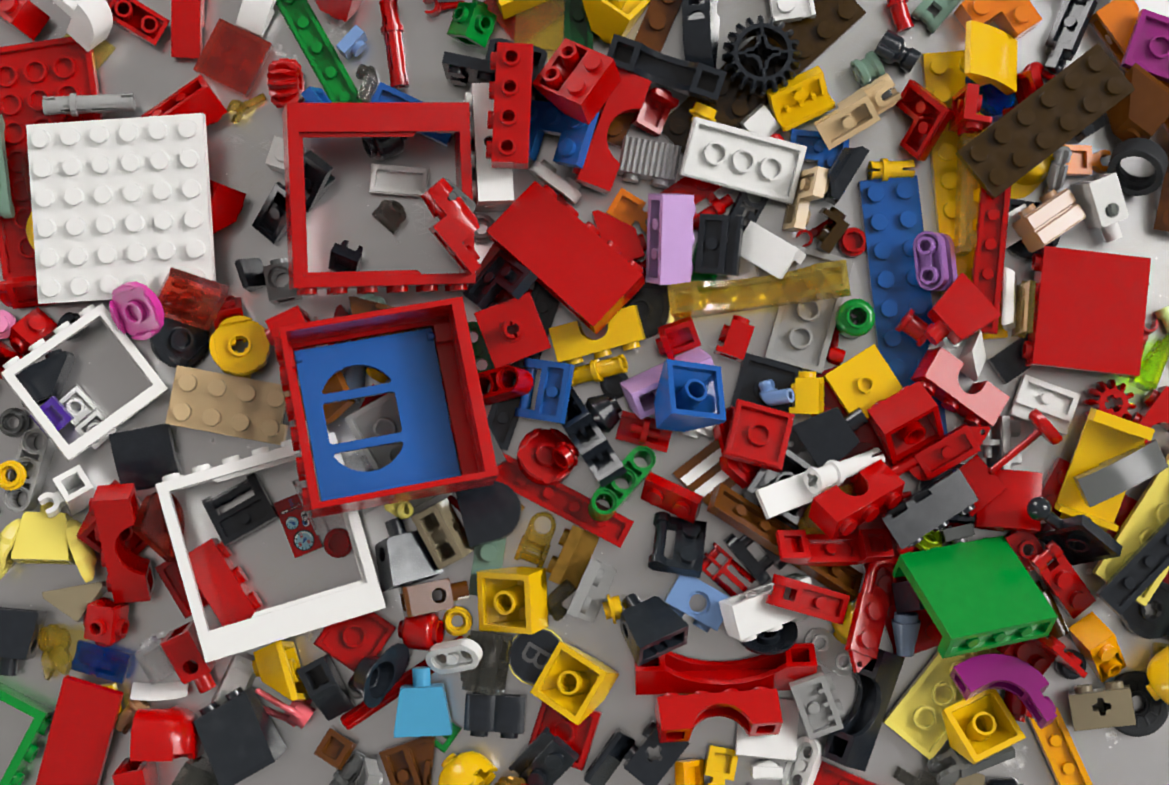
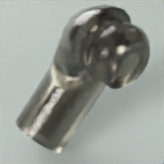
(369, 83)
(557, 597)

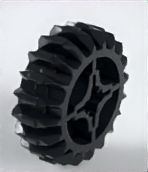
(750, 57)

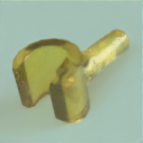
(240, 107)

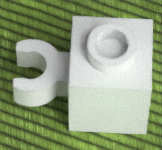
(72, 491)

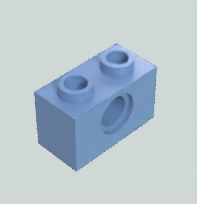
(679, 597)

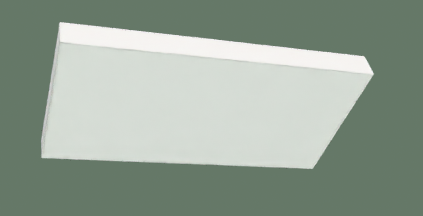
(742, 160)

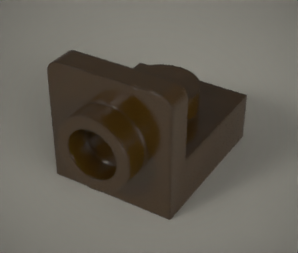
(831, 234)

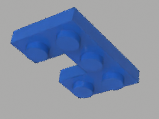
(573, 134)

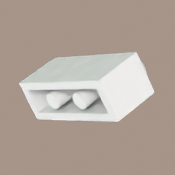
(749, 613)

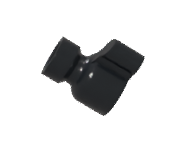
(893, 49)

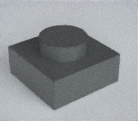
(957, 534)

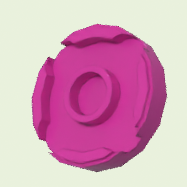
(136, 310)

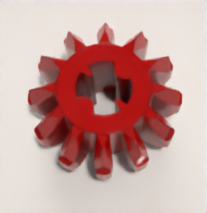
(285, 82)
(1112, 392)

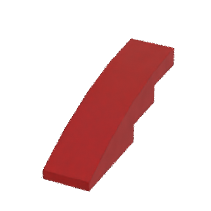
(186, 28)

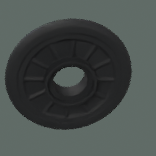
(1154, 712)

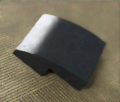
(144, 455)

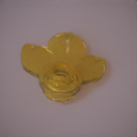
(55, 645)

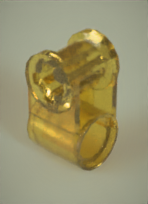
(536, 541)

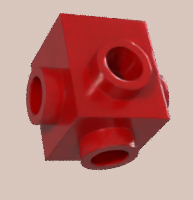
(106, 621)

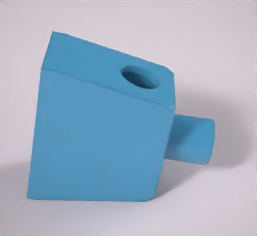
(422, 707)

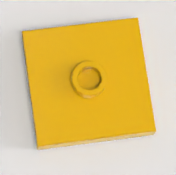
(863, 381)

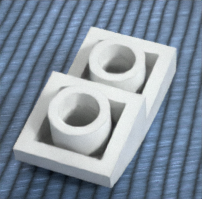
(255, 15)
(84, 411)

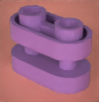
(934, 260)

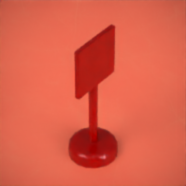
(983, 479)

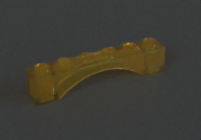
(721, 297)

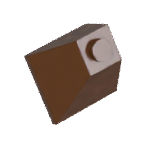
(1143, 109)

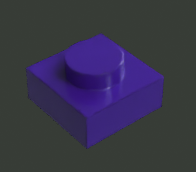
(56, 413)

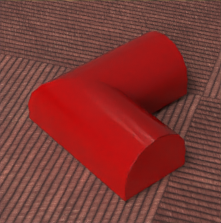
(929, 119)

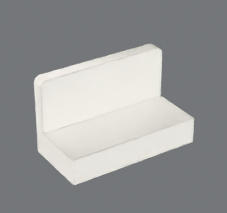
(769, 251)

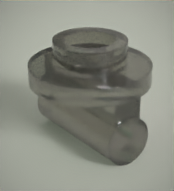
(390, 215)

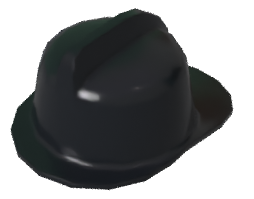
(378, 675)

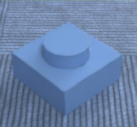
(352, 43)

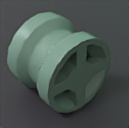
(867, 68)

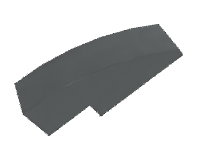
(1120, 473)

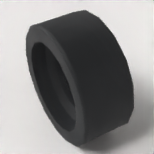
(1140, 148)

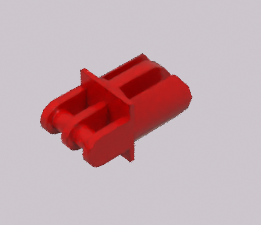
(722, 569)

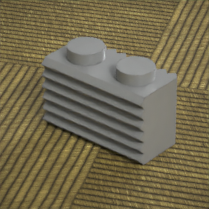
(649, 161)

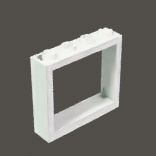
(63, 333)

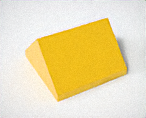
(981, 726)

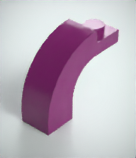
(1009, 674)

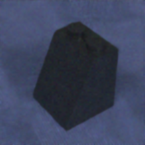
(238, 736)

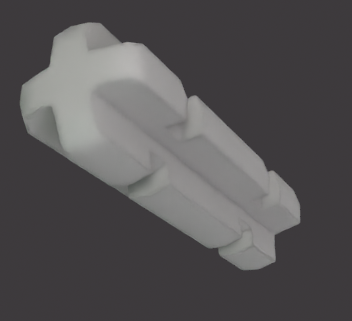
(1058, 169)

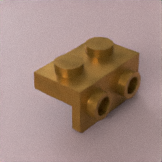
(574, 556)

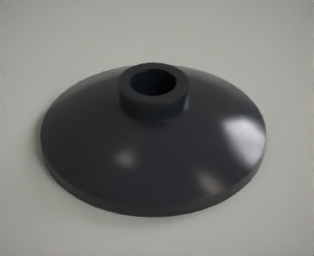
(773, 642)

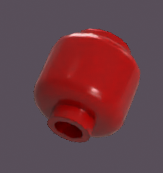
(421, 631)

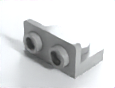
(591, 591)
(816, 704)

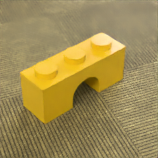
(572, 343)

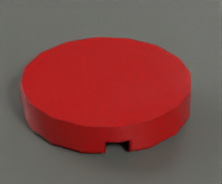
(536, 458)

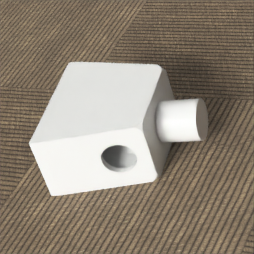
(1102, 203)

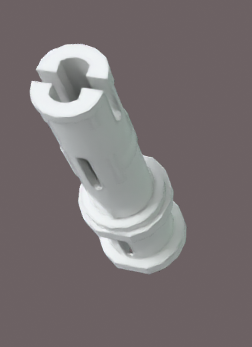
(835, 472)

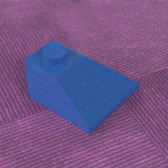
(689, 396)

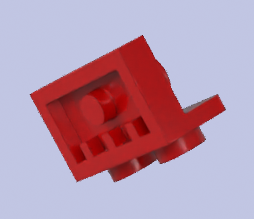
(966, 105)

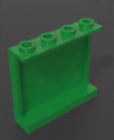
(977, 595)

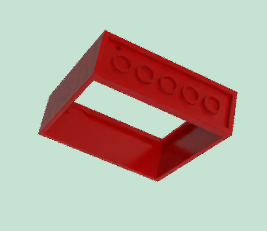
(366, 120)

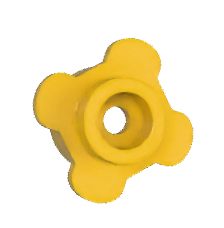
(612, 608)

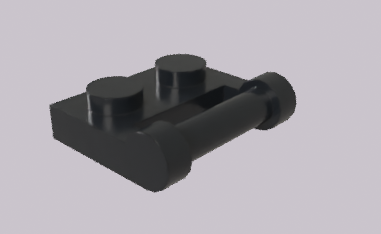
(244, 517)
(687, 549)

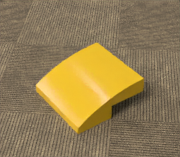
(991, 57)

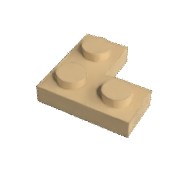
(811, 186)

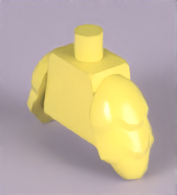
(45, 541)

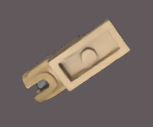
(858, 111)

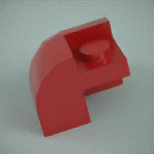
(164, 735)

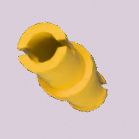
(599, 369)

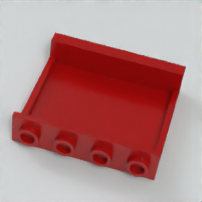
(1088, 311)

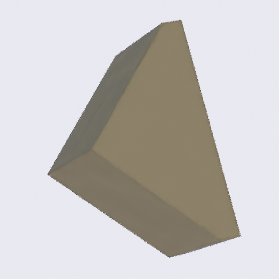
(74, 599)

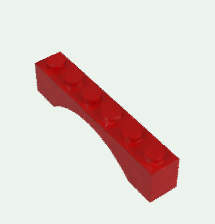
(686, 675)

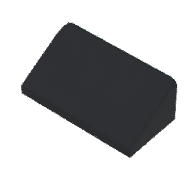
(608, 758)

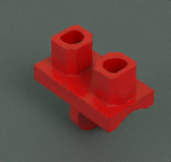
(642, 432)

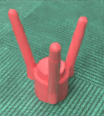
(295, 714)

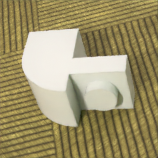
(89, 21)

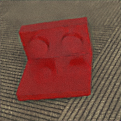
(1042, 653)

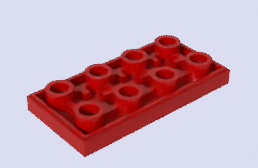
(80, 733)

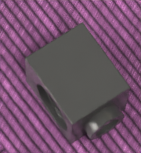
(278, 294)

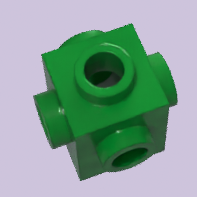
(472, 24)

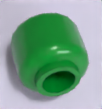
(863, 315)

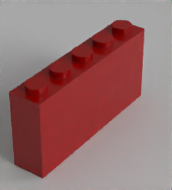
(567, 256)

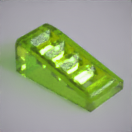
(1152, 365)

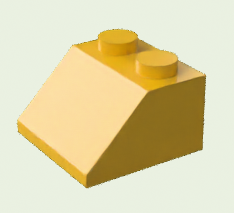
(512, 599)

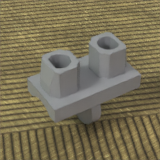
(999, 441)

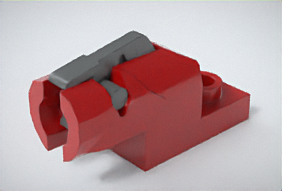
(455, 222)

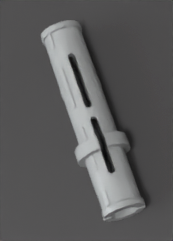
(82, 104)

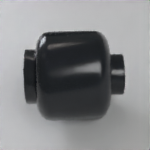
(383, 147)

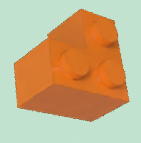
(1010, 16)

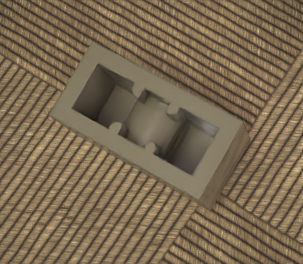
(442, 533)
(1117, 714)

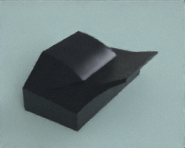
(843, 171)

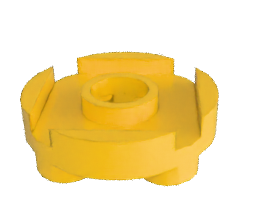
(225, 337)

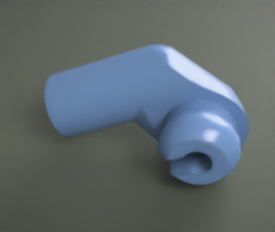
(773, 396)

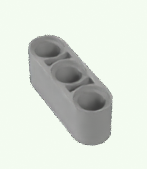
(41, 460)

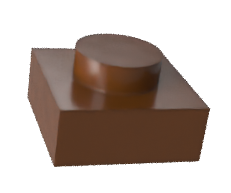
(335, 749)

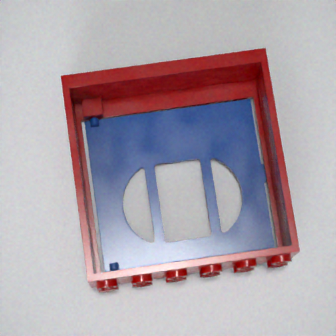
(410, 361)

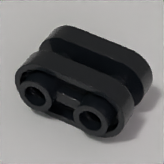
(754, 567)

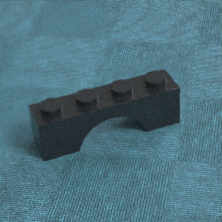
(673, 73)
(856, 741)

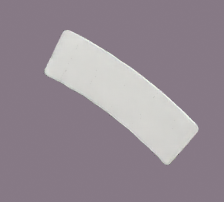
(158, 691)

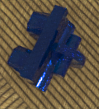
(101, 661)

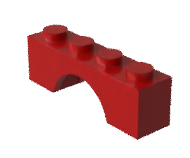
(600, 165)
(129, 575)
(753, 709)

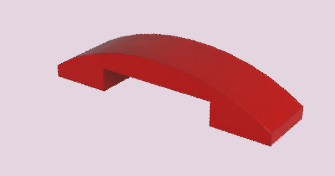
(820, 550)

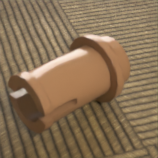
(126, 717)

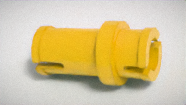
(890, 169)

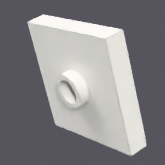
(774, 747)

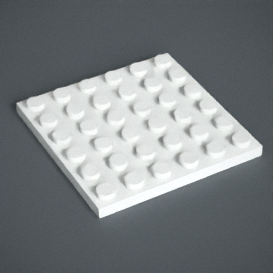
(119, 204)

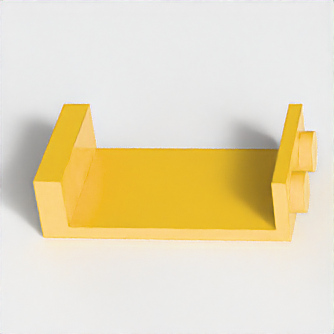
(1100, 440)

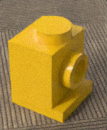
(808, 393)

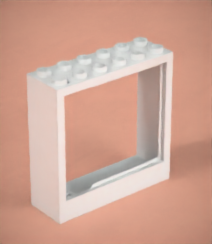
(284, 619)

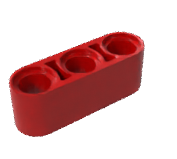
(502, 384)

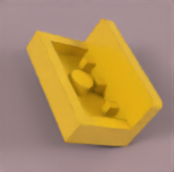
(800, 100)

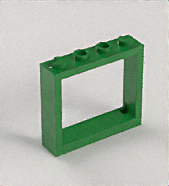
(39, 727)

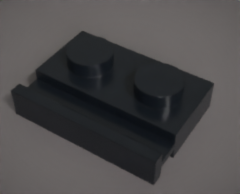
(719, 244)
(544, 759)

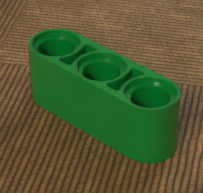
(616, 496)

